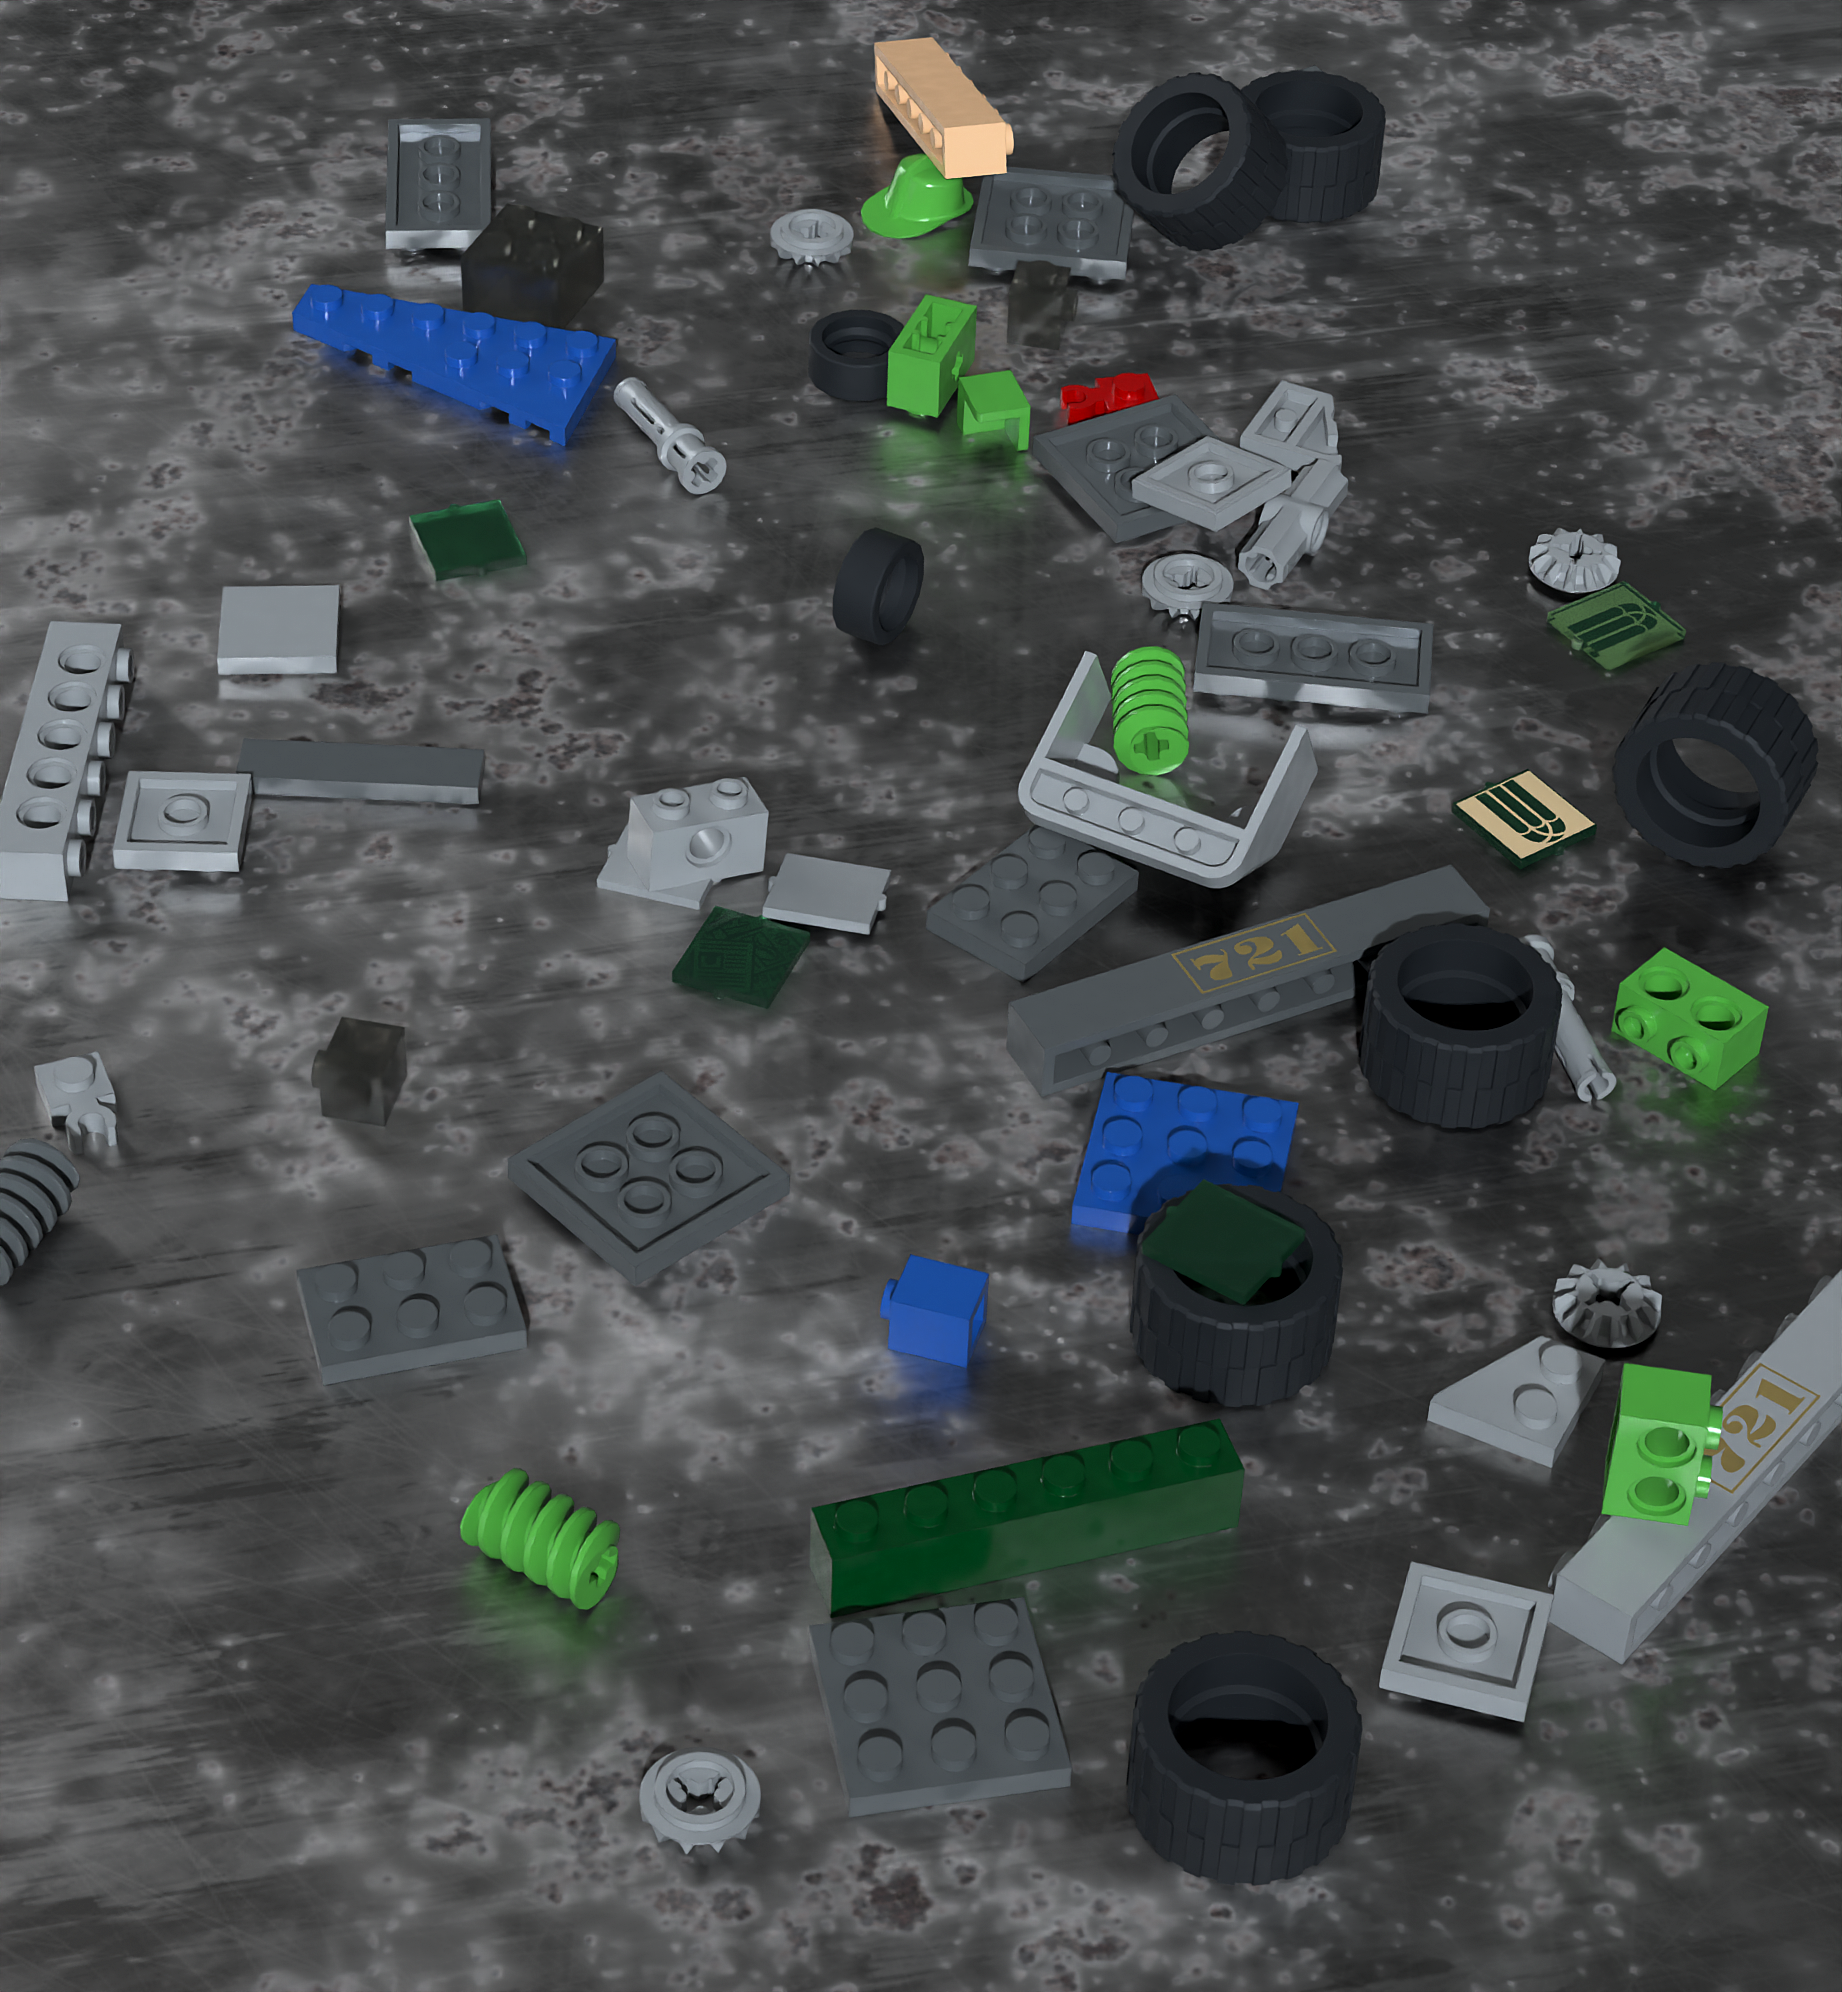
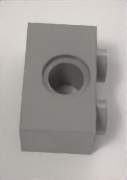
(697, 833)

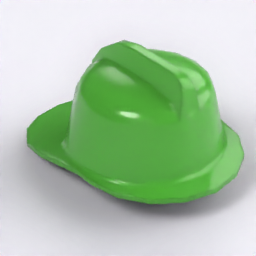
(915, 200)

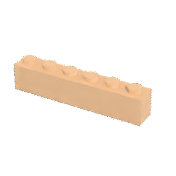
(941, 108)

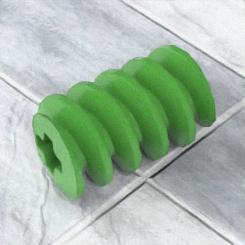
(1150, 711)
(544, 1537)

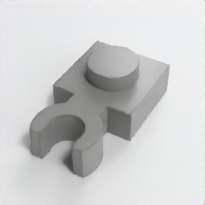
(79, 1097)

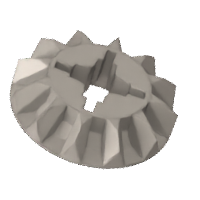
(798, 232)
(1594, 570)
(1169, 576)
(1605, 1322)
(699, 1774)

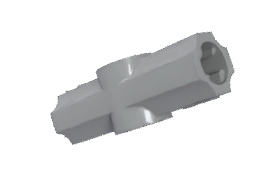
(1293, 524)

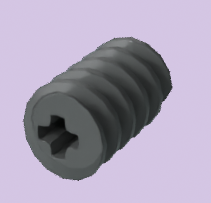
(32, 1196)

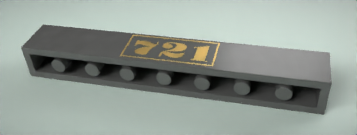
(1225, 982)

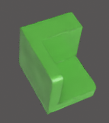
(994, 403)

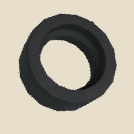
(852, 332)
(878, 586)

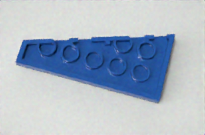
(475, 358)

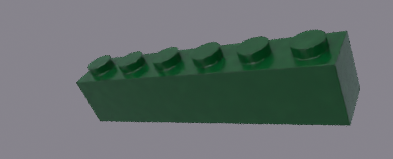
(1025, 1517)

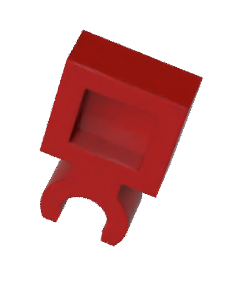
(1107, 397)

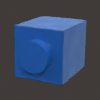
(936, 1310)

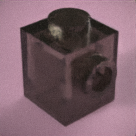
(1040, 304)
(361, 1071)

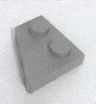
(1294, 428)
(1523, 1399)

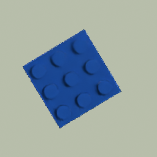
(1167, 1137)

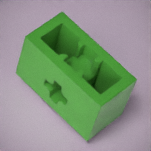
(931, 355)

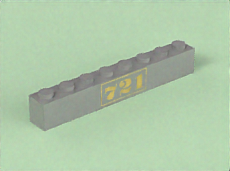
(1771, 1424)

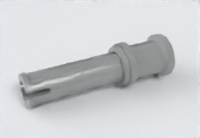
(677, 443)
(1573, 1041)

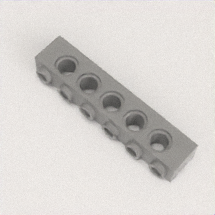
(61, 759)

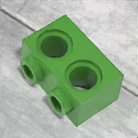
(1689, 1018)
(1659, 1444)

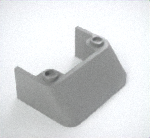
(1079, 795)

